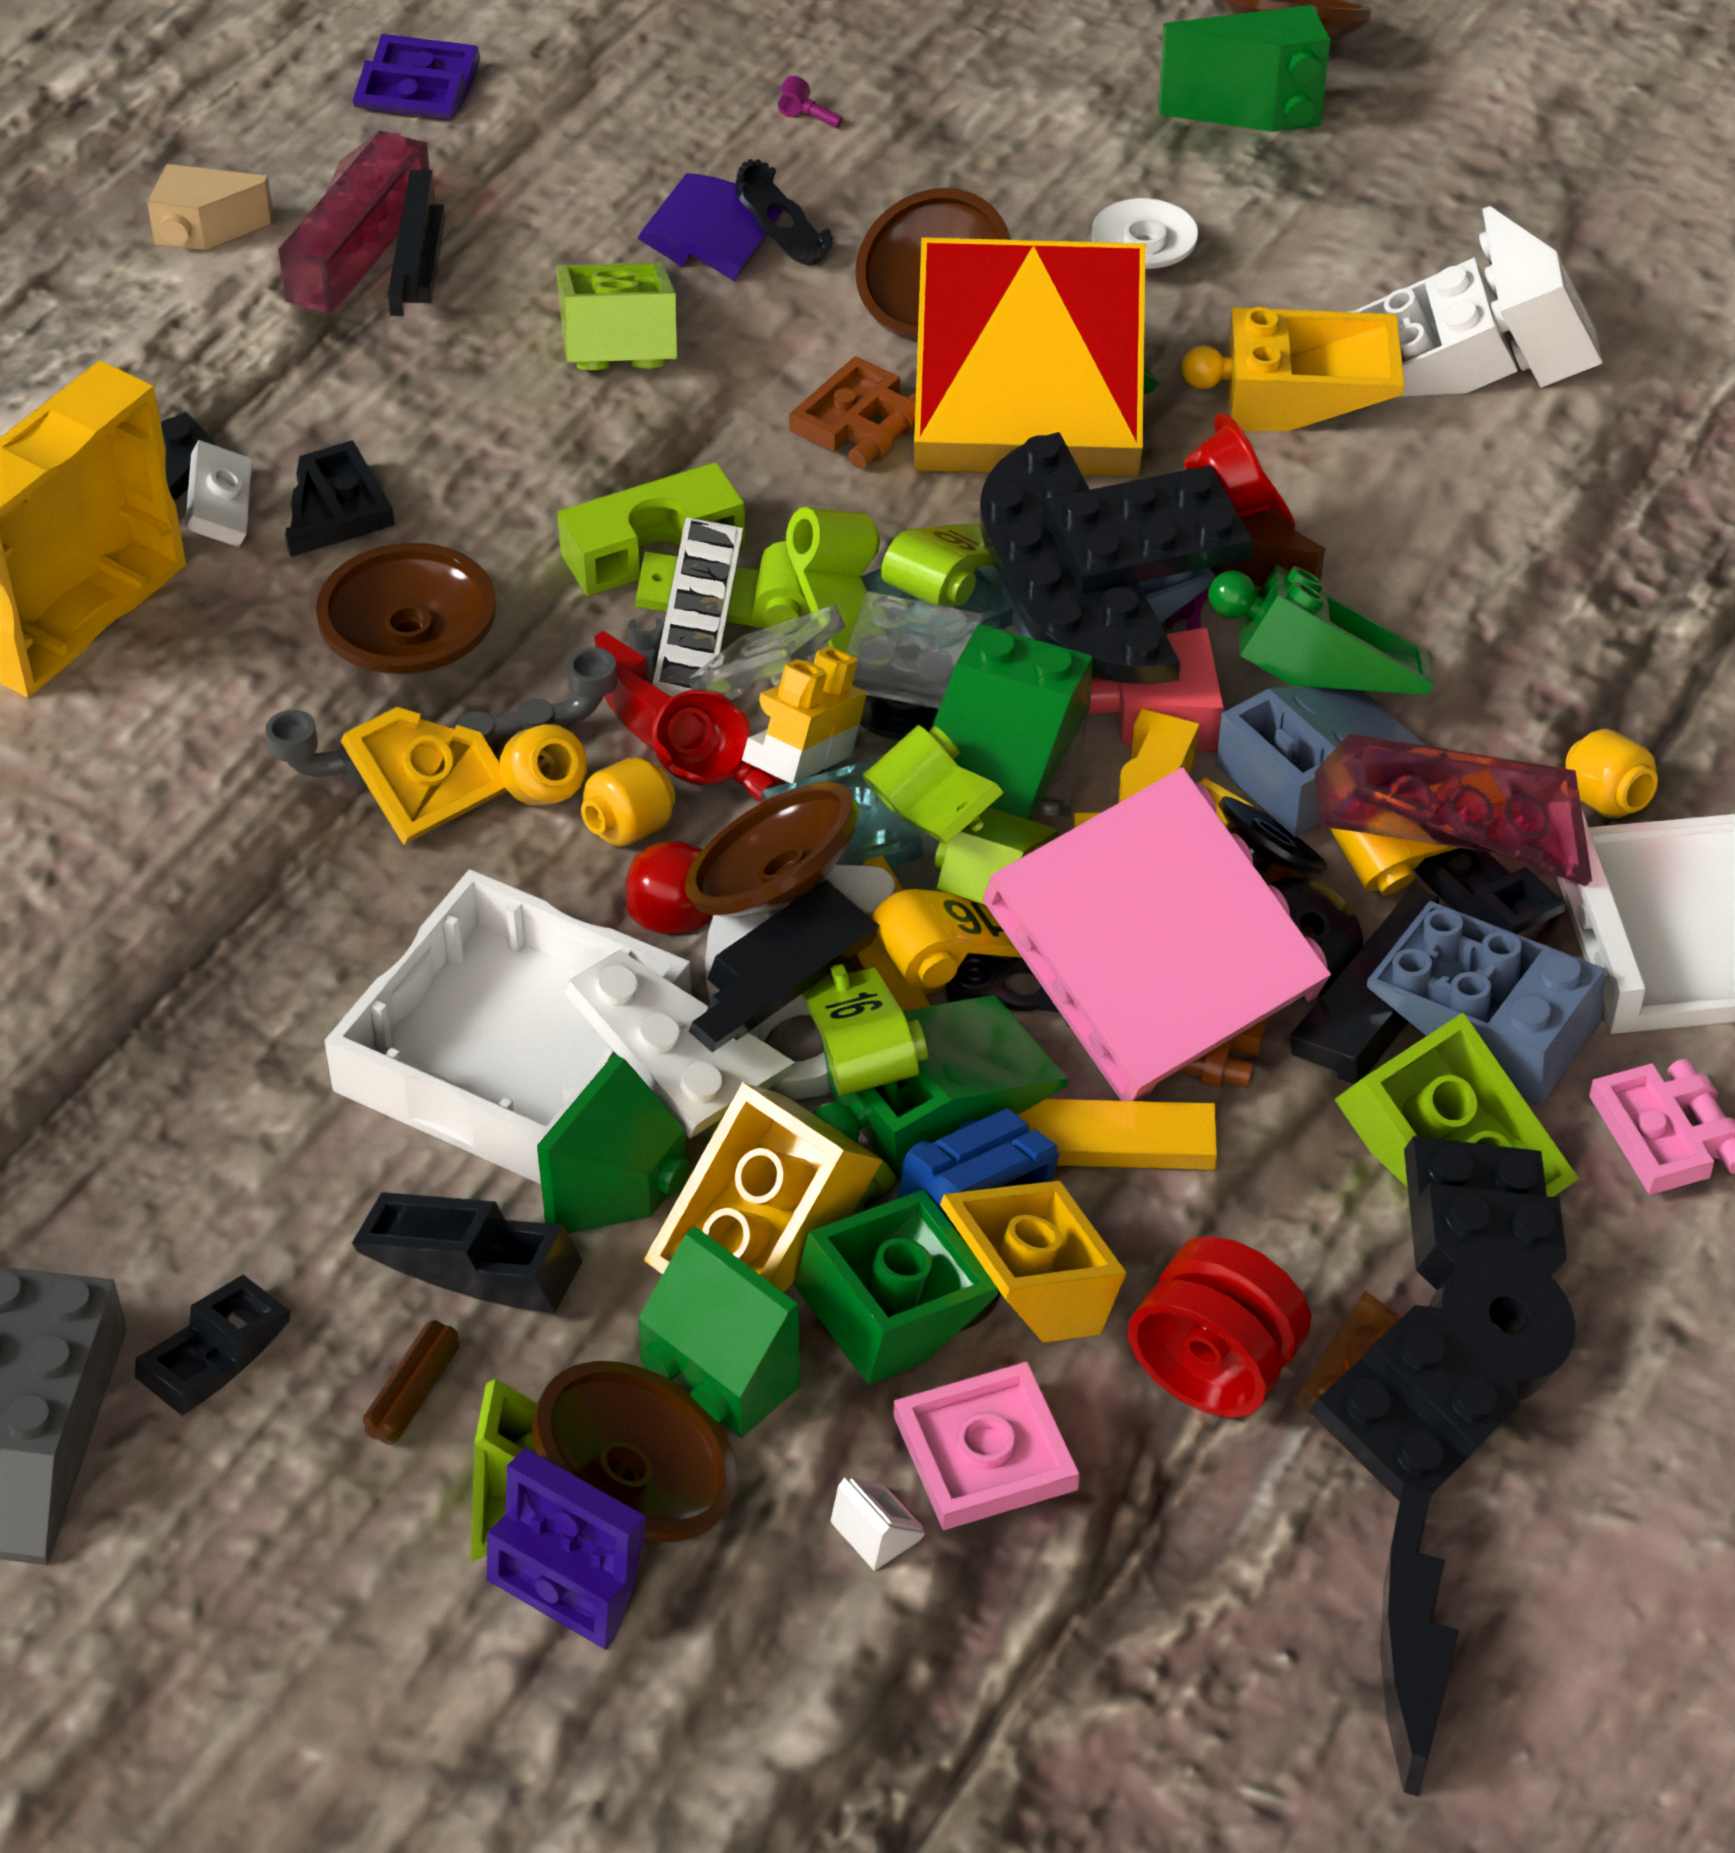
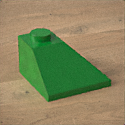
(611, 1153)

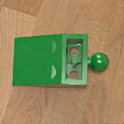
(1315, 638)
(973, 1069)

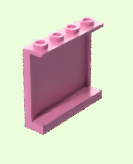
(1154, 934)

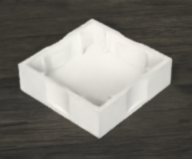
(477, 1024)

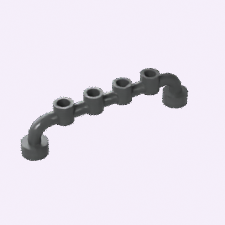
(590, 676)

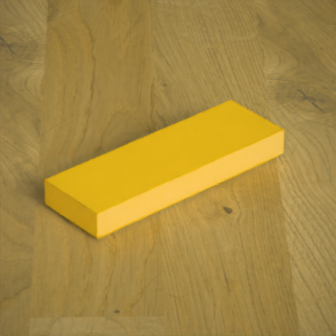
(1128, 1133)

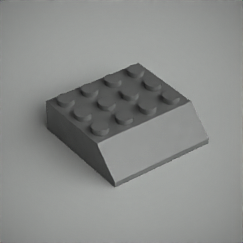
(54, 1371)

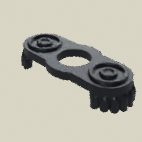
(759, 194)
(986, 976)

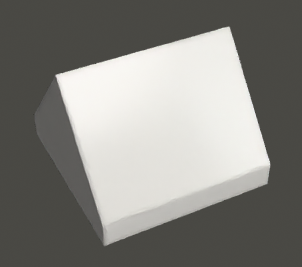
(874, 1521)

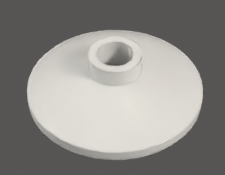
(1163, 226)

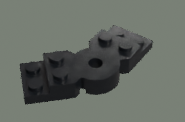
(1444, 1369)

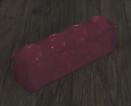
(350, 222)
(1456, 802)

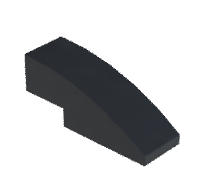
(471, 1249)

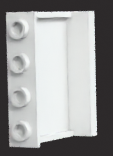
(1660, 921)

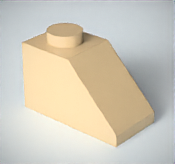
(207, 206)

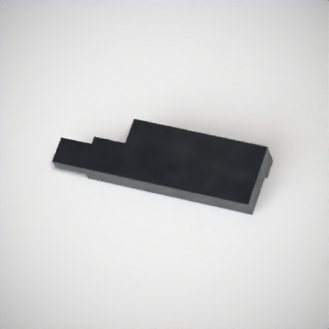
(417, 244)
(781, 962)
(1350, 1022)

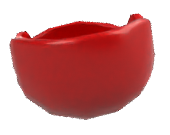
(657, 889)

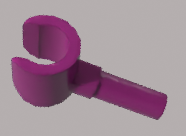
(796, 100)
(1190, 611)

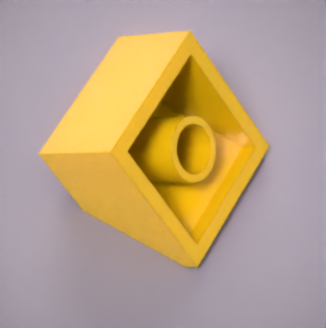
(1040, 1256)

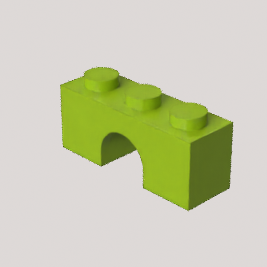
(605, 534)

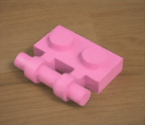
(1654, 1131)

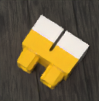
(811, 719)

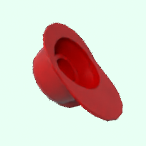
(1239, 471)

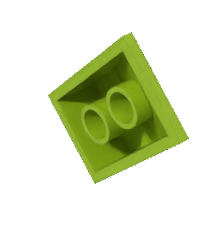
(617, 314)
(1447, 1091)

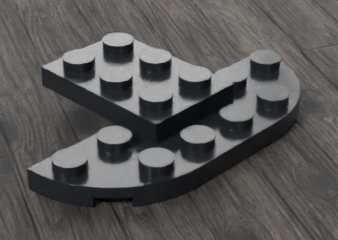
(1080, 551)

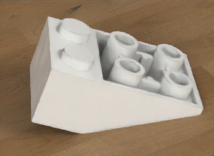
(1537, 303)
(1448, 332)

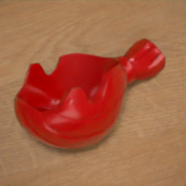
(703, 741)

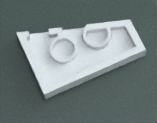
(649, 1027)

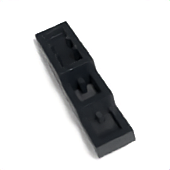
(1413, 1649)

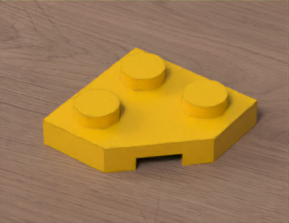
(423, 770)

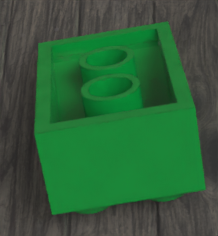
(1246, 69)
(1015, 712)

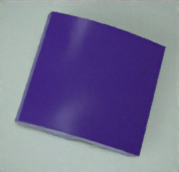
(417, 76)
(708, 222)
(565, 1548)

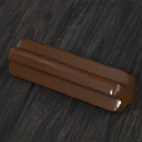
(411, 1382)

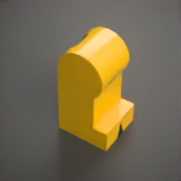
(1158, 749)

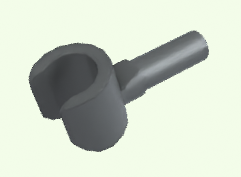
(647, 644)

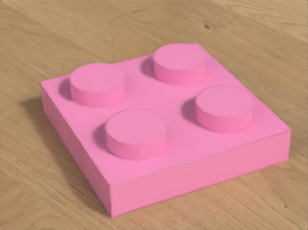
(985, 1445)

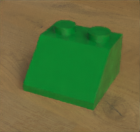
(892, 1284)
(721, 1334)

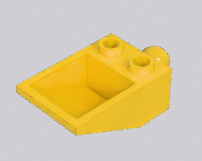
(1300, 365)

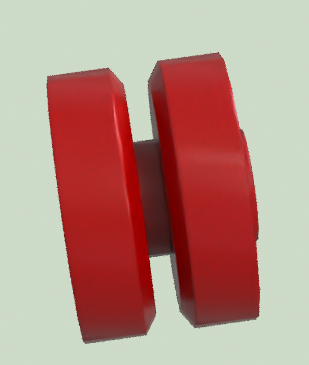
(1219, 1326)

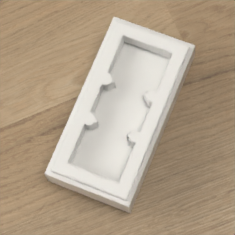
(218, 493)

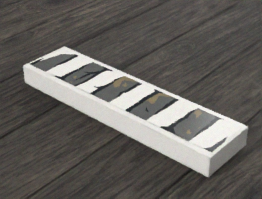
(697, 602)

